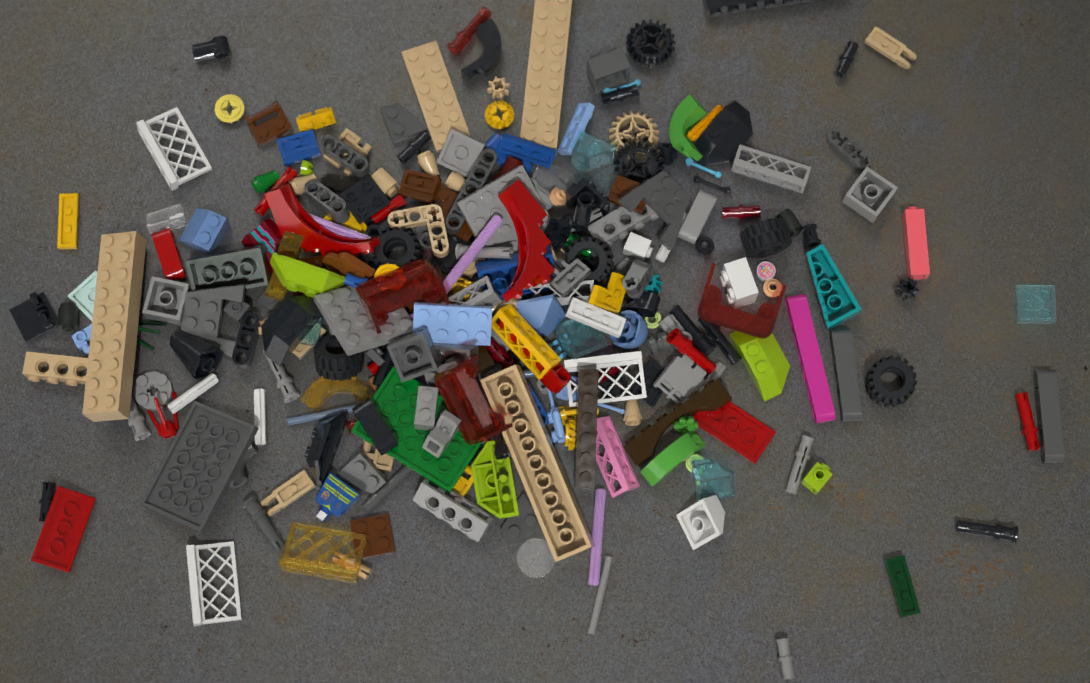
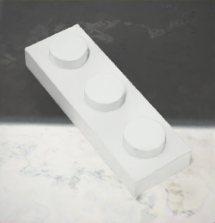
(595, 317)

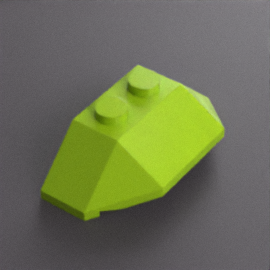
(304, 277)
(763, 362)
(494, 483)

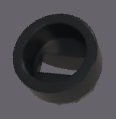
(589, 262)

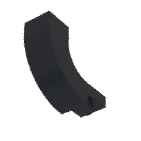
(488, 62)

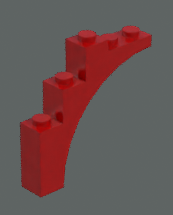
(293, 218)
(532, 242)

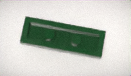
(902, 586)

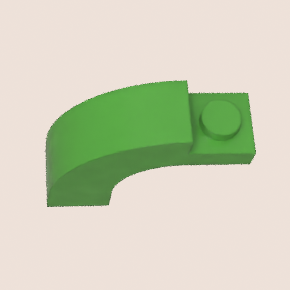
(683, 120)
(672, 457)

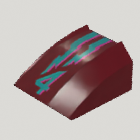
(267, 234)

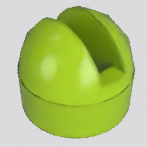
(306, 168)

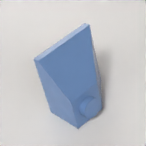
(542, 313)

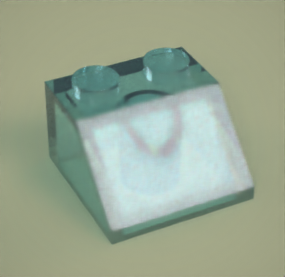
(592, 153)
(579, 339)

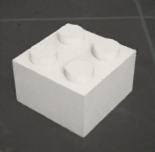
(738, 283)

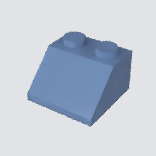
(205, 231)

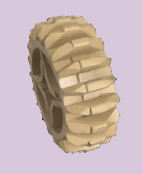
(641, 133)

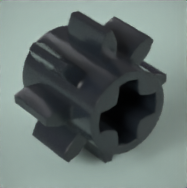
(668, 152)
(902, 290)

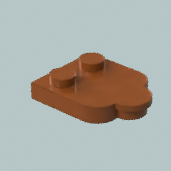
(344, 263)

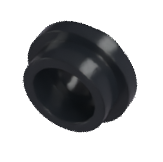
(704, 240)

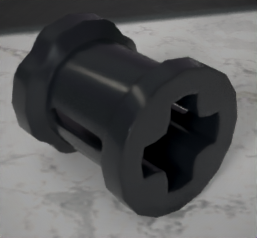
(811, 228)

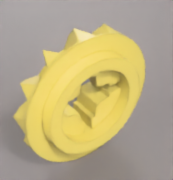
(223, 103)

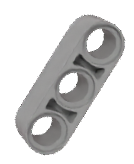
(697, 217)

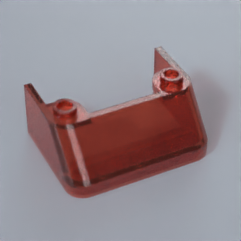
(400, 289)
(754, 325)
(468, 403)

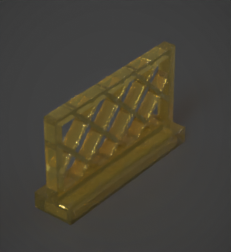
(317, 569)

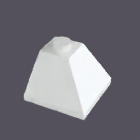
(702, 521)

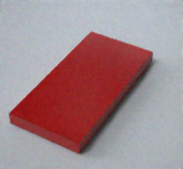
(736, 430)
(63, 529)

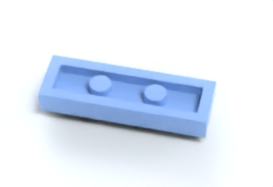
(577, 125)

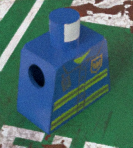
(335, 498)

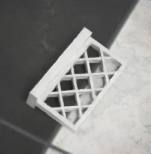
(158, 154)
(608, 361)
(196, 589)

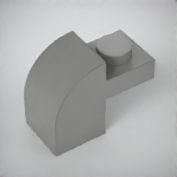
(442, 434)

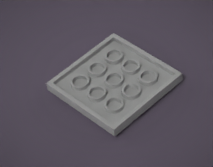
(484, 204)
(351, 325)

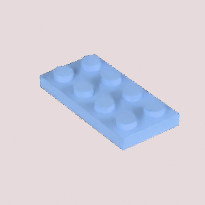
(454, 323)

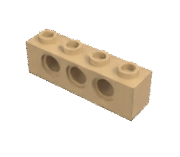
(36, 361)

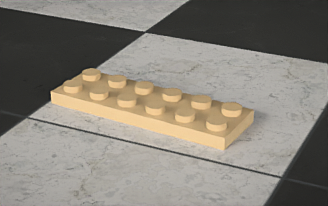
(434, 92)

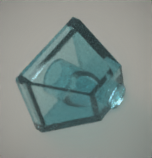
(712, 479)

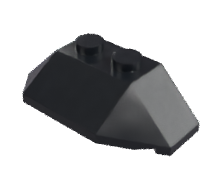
(724, 135)
(288, 326)
(325, 445)

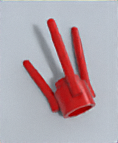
(166, 428)

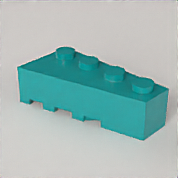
(832, 292)

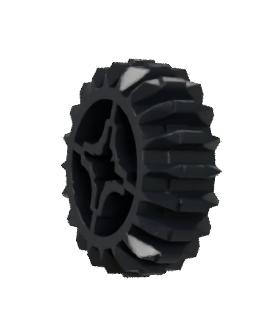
(645, 30)
(632, 150)

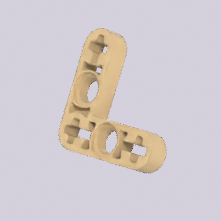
(425, 219)

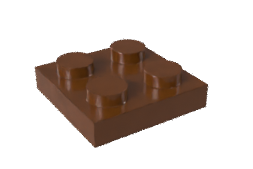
(378, 535)

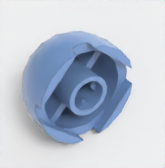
(634, 331)

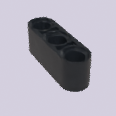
(246, 349)
(375, 427)

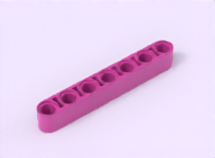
(810, 358)

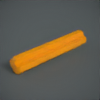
(696, 131)

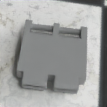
(680, 378)

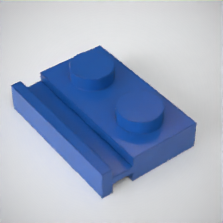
(298, 147)

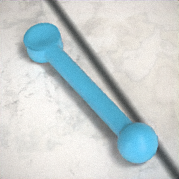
(637, 82)
(689, 162)

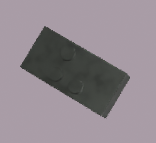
(230, 268)

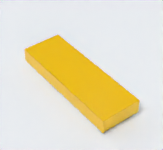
(68, 221)

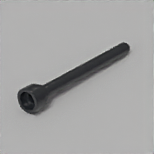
(501, 450)

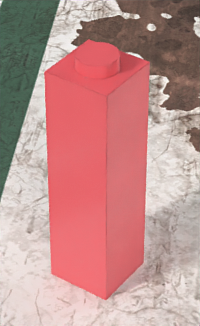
(915, 243)

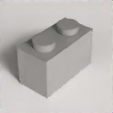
(426, 408)

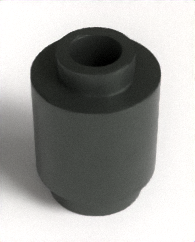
(791, 221)
(68, 316)

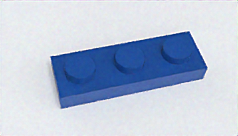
(526, 150)

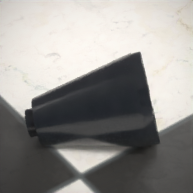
(195, 354)

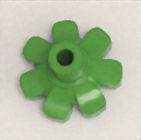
(685, 425)

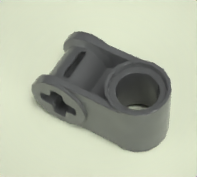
(422, 236)
(637, 277)

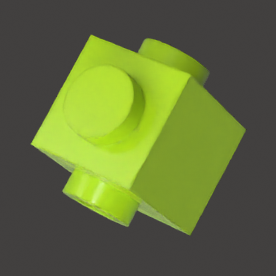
(812, 482)

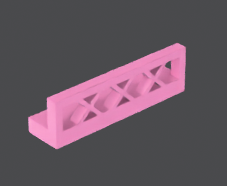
(616, 456)

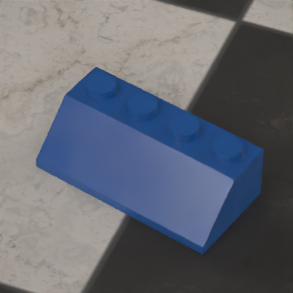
(503, 272)

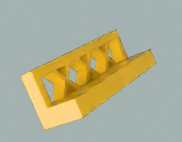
(526, 338)

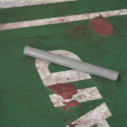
(600, 595)

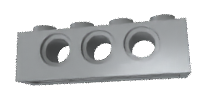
(621, 231)
(463, 509)

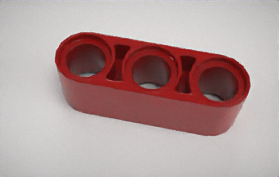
(168, 255)

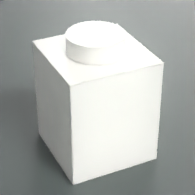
(637, 247)

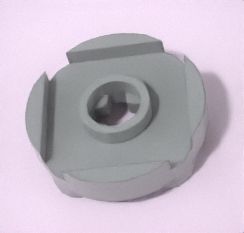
(145, 382)

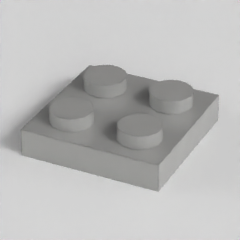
(460, 152)

